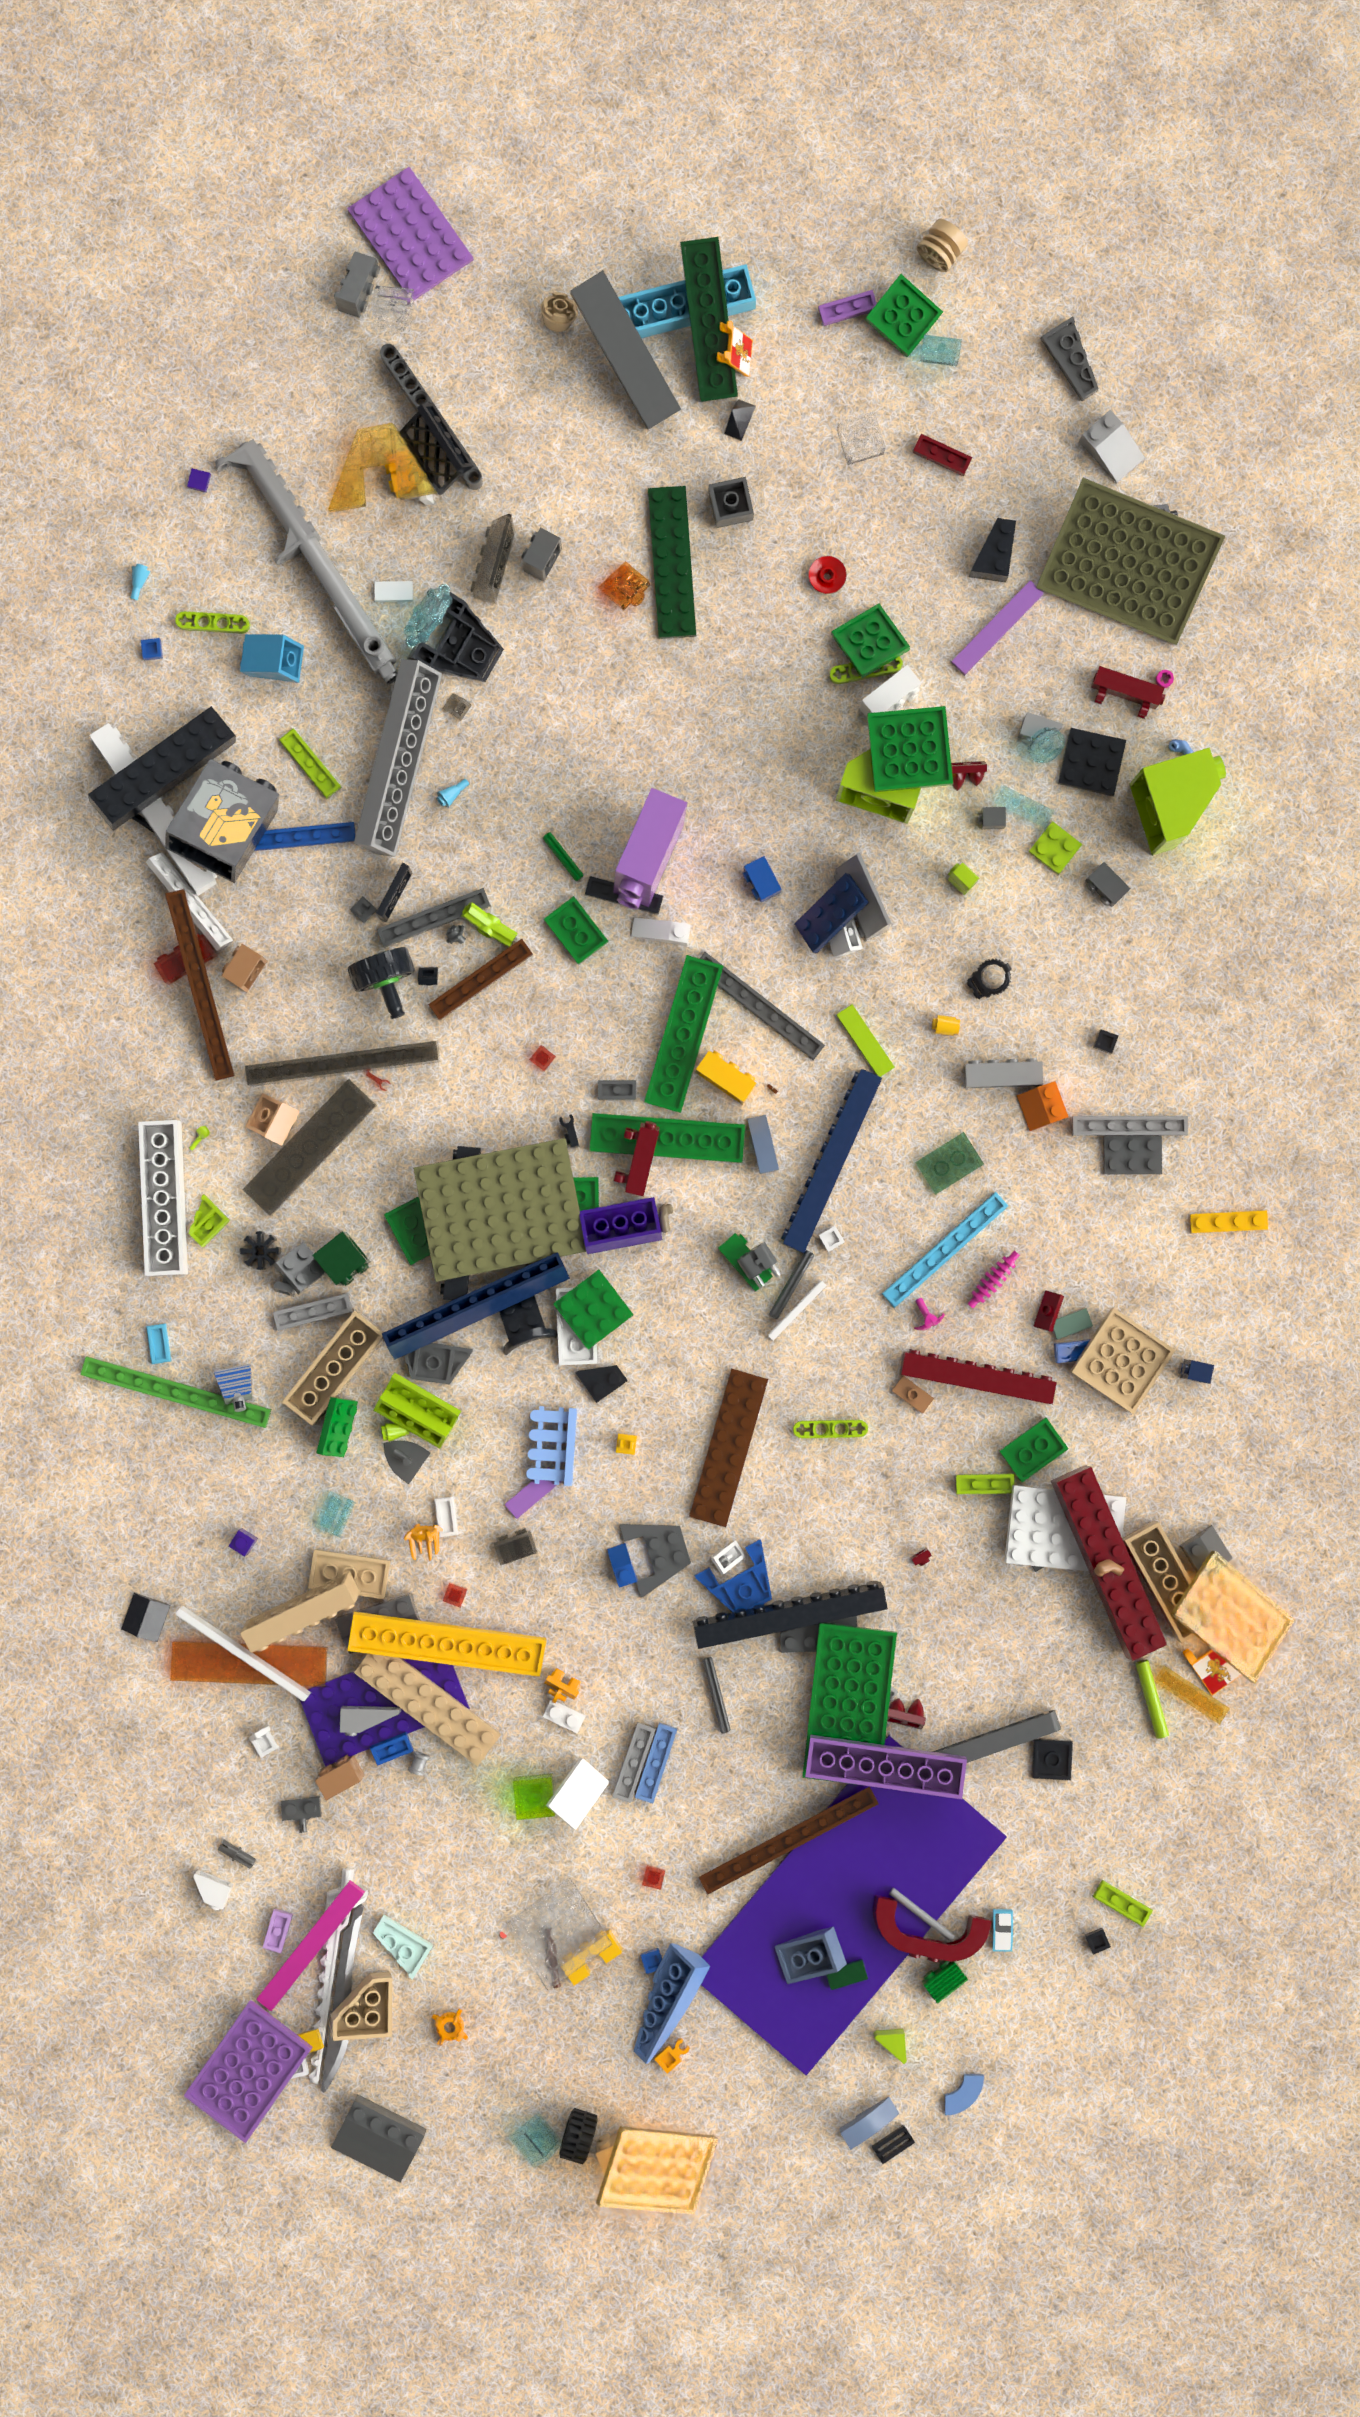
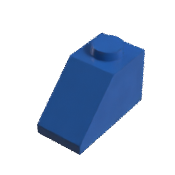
(622, 1565)

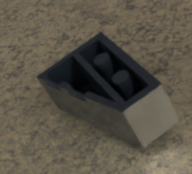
(996, 553)

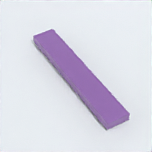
(997, 627)

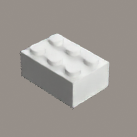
(892, 693)

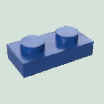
(391, 1748)

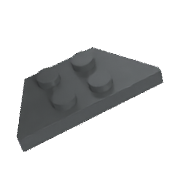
(437, 1362)

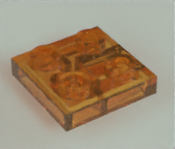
(625, 586)

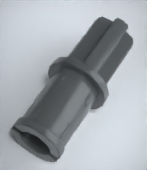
(237, 1854)

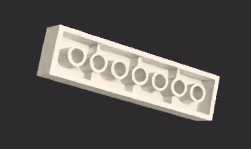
(163, 1198)

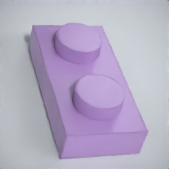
(277, 1930)

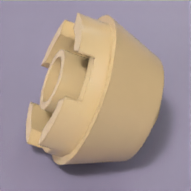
(558, 312)

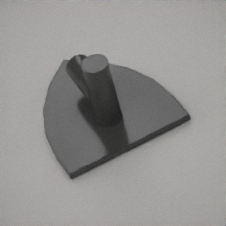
(405, 1458)

